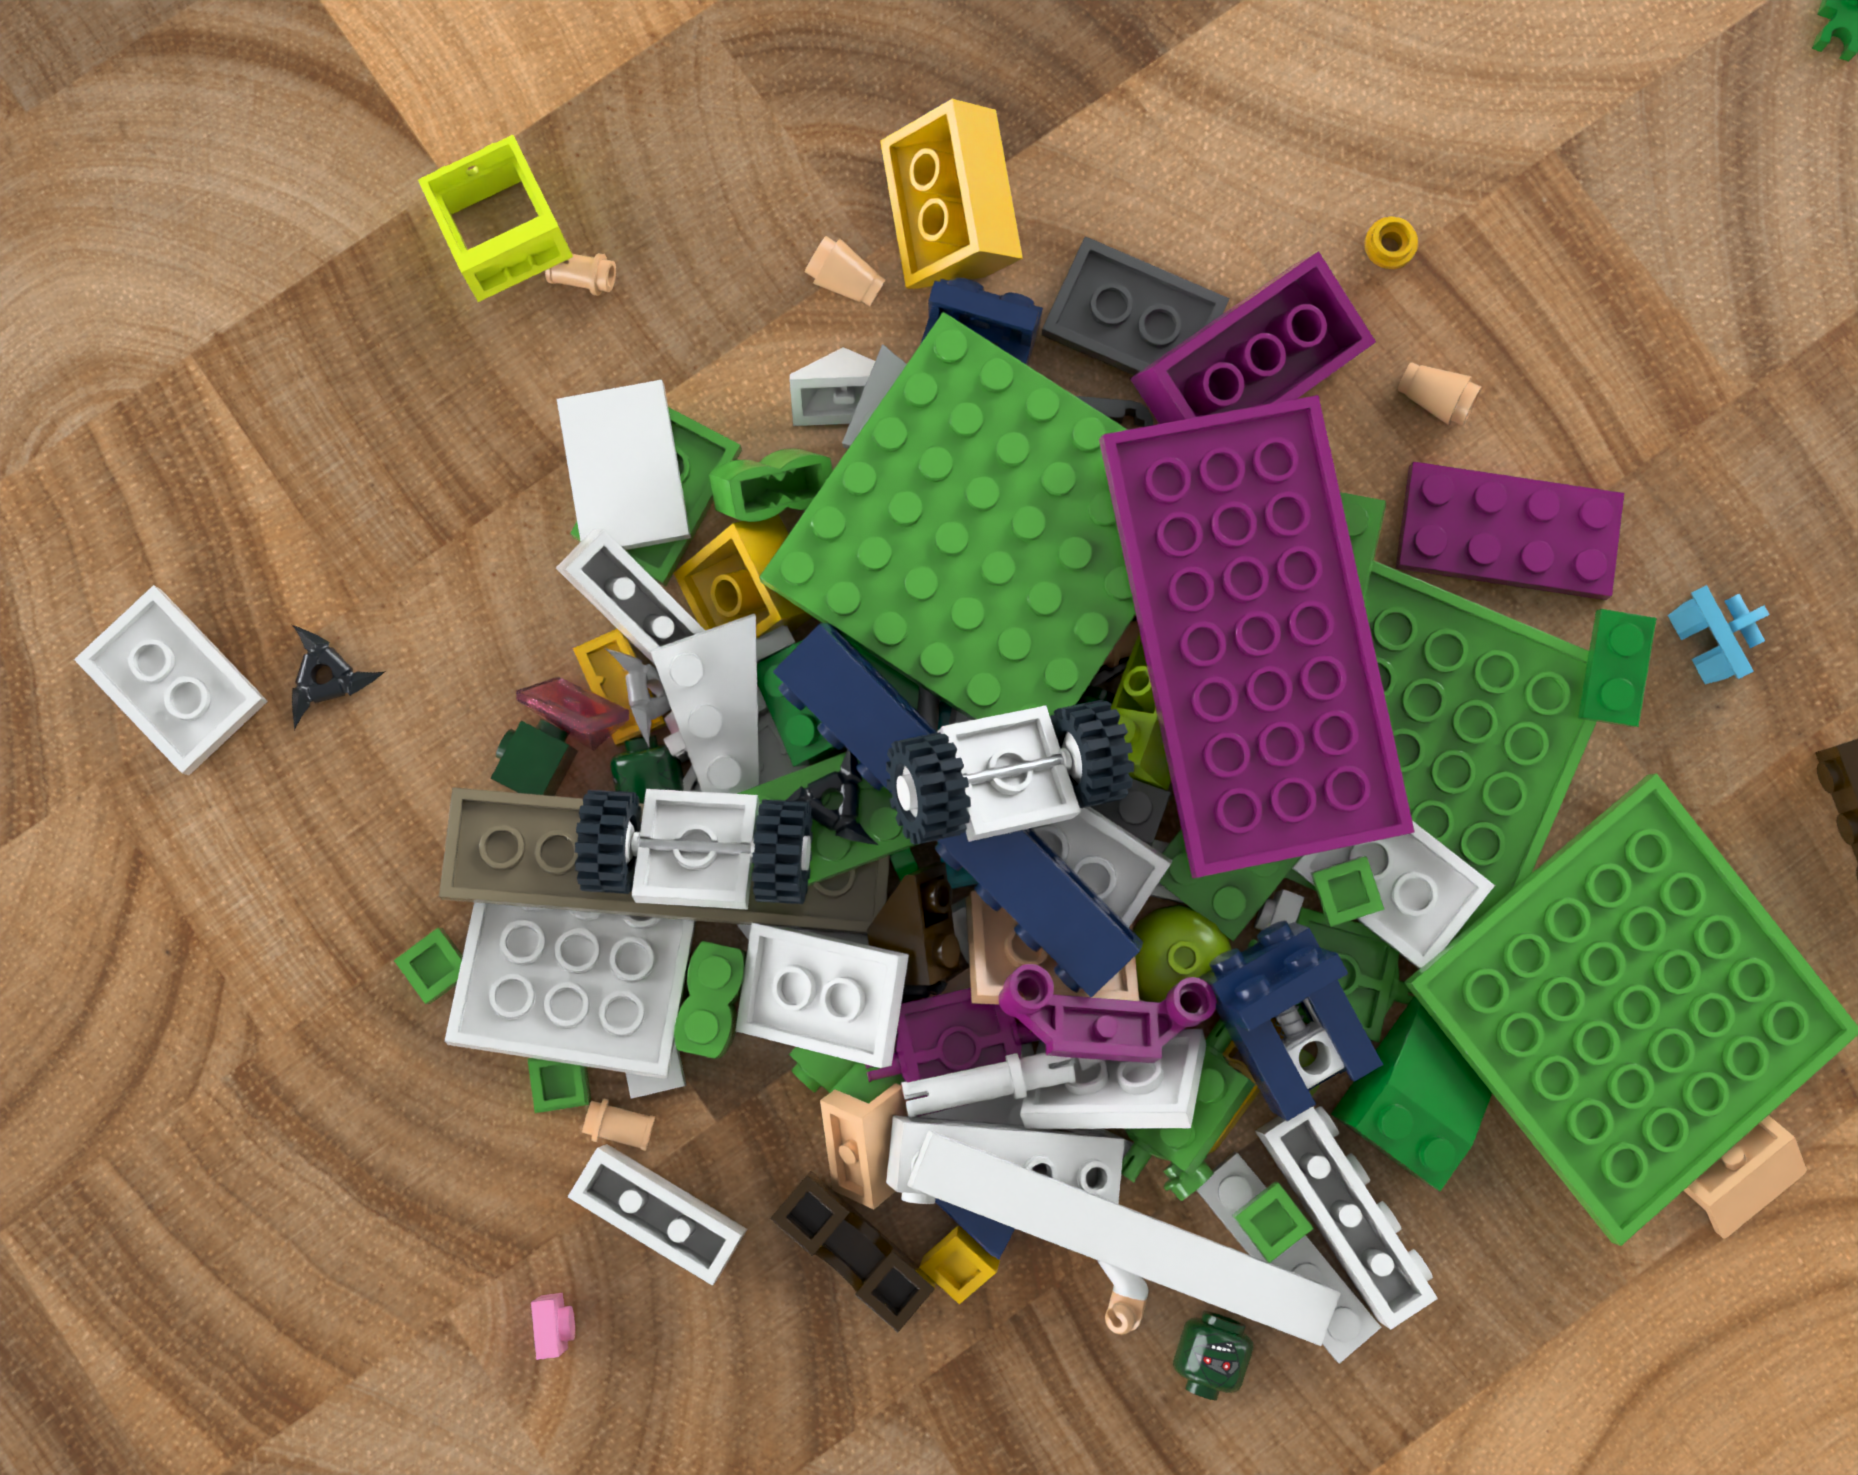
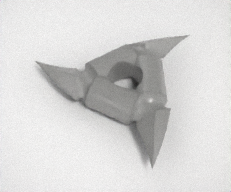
(637, 682)

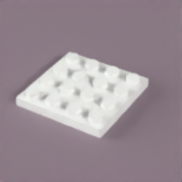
(572, 987)

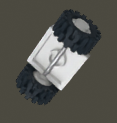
(1008, 772)
(694, 847)

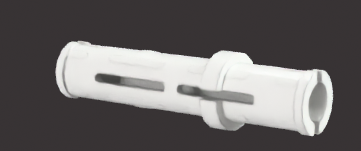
(987, 1082)

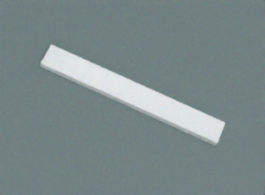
(1123, 1237)

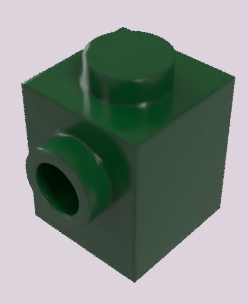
(534, 758)

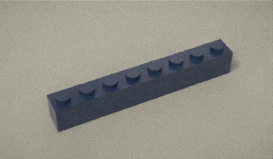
(1011, 869)

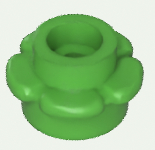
(1182, 1183)

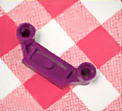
(1101, 1025)

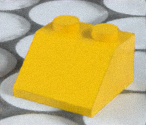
(725, 580)

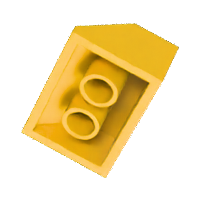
(951, 195)

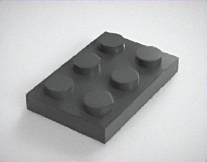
(1126, 308)

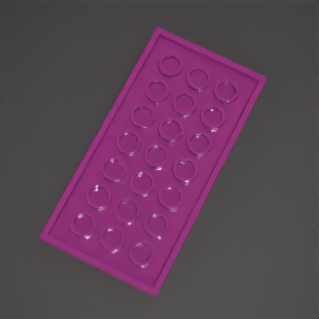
(1255, 635)

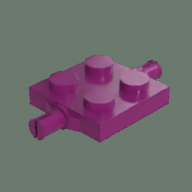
(951, 1036)

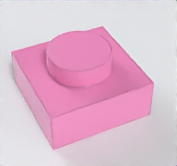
(552, 1325)

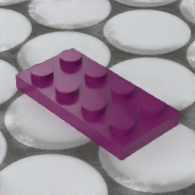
(1510, 530)

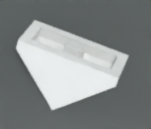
(829, 388)

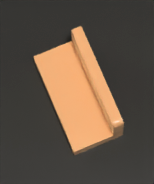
(860, 1143)
(1748, 1176)

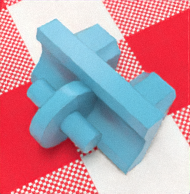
(1727, 657)

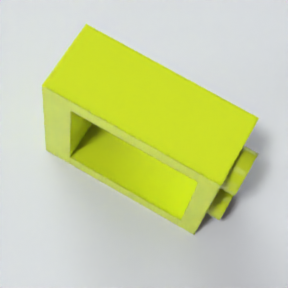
(510, 255)

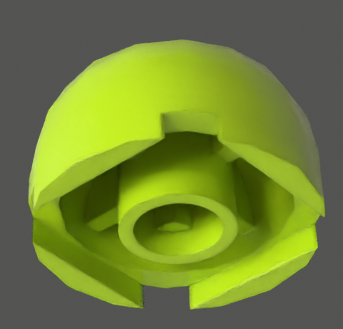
(1174, 947)

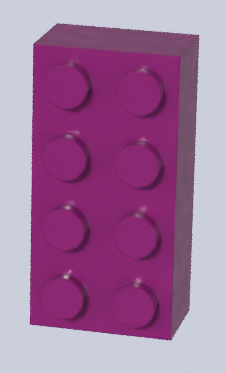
(1260, 349)

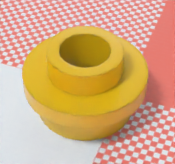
(1401, 232)

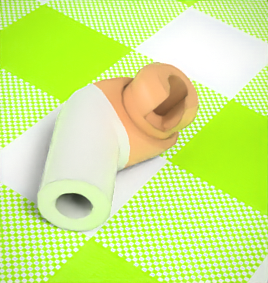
(1126, 1301)

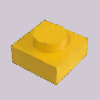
(959, 1264)

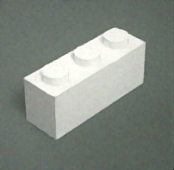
(626, 593)
(657, 1213)

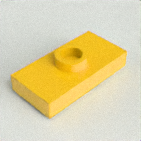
(608, 679)

